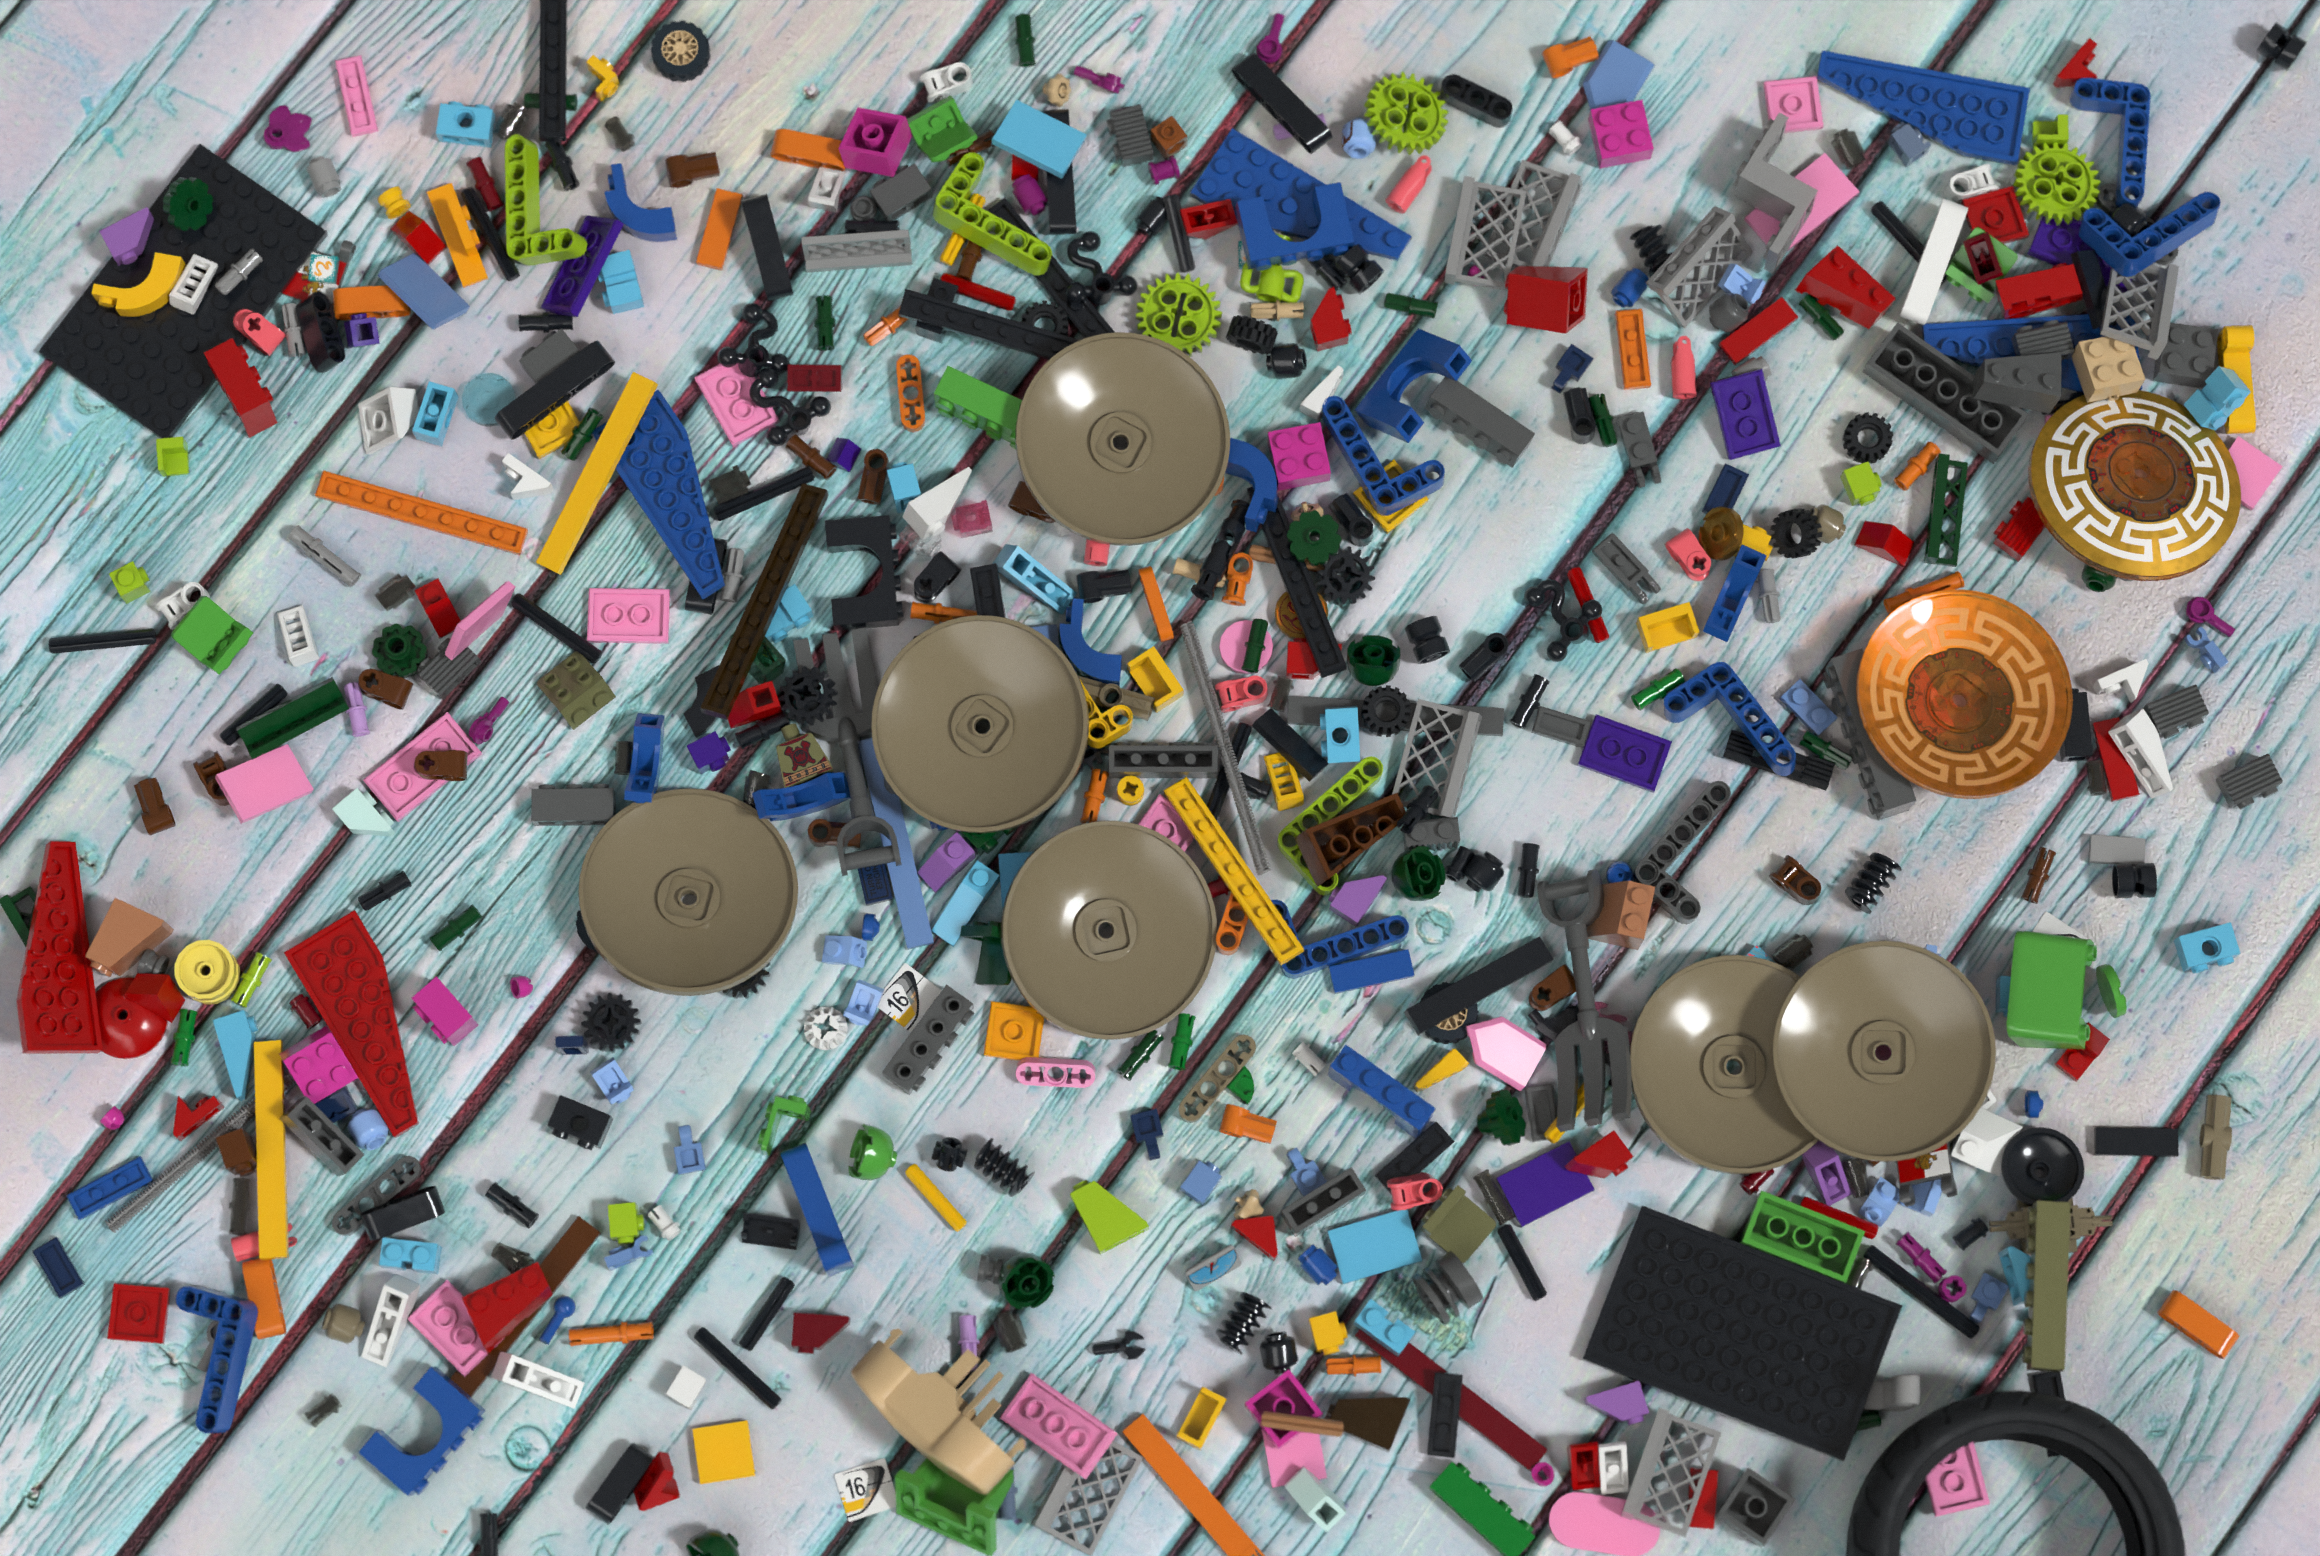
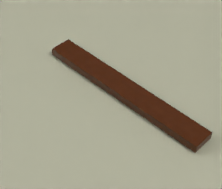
(555, 1269)

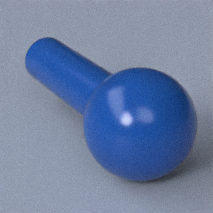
(563, 1308)

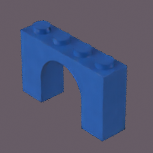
(1266, 248)
(1419, 356)
(1357, 1072)
(458, 1416)

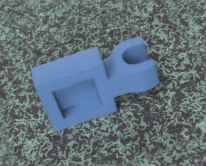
(2210, 654)
(689, 1155)
(1307, 1176)
(622, 1256)
(1988, 1295)

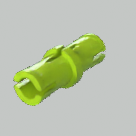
(251, 979)

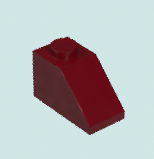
(816, 1331)

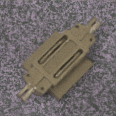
(2082, 1223)

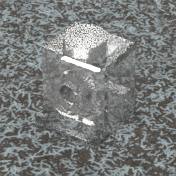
(928, 546)

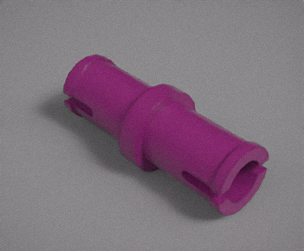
(1921, 1257)

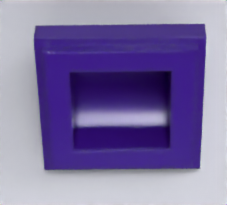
(844, 454)

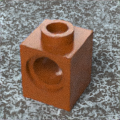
(1168, 137)

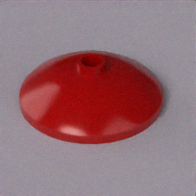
(133, 1035)

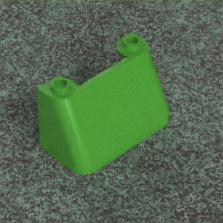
(2048, 990)

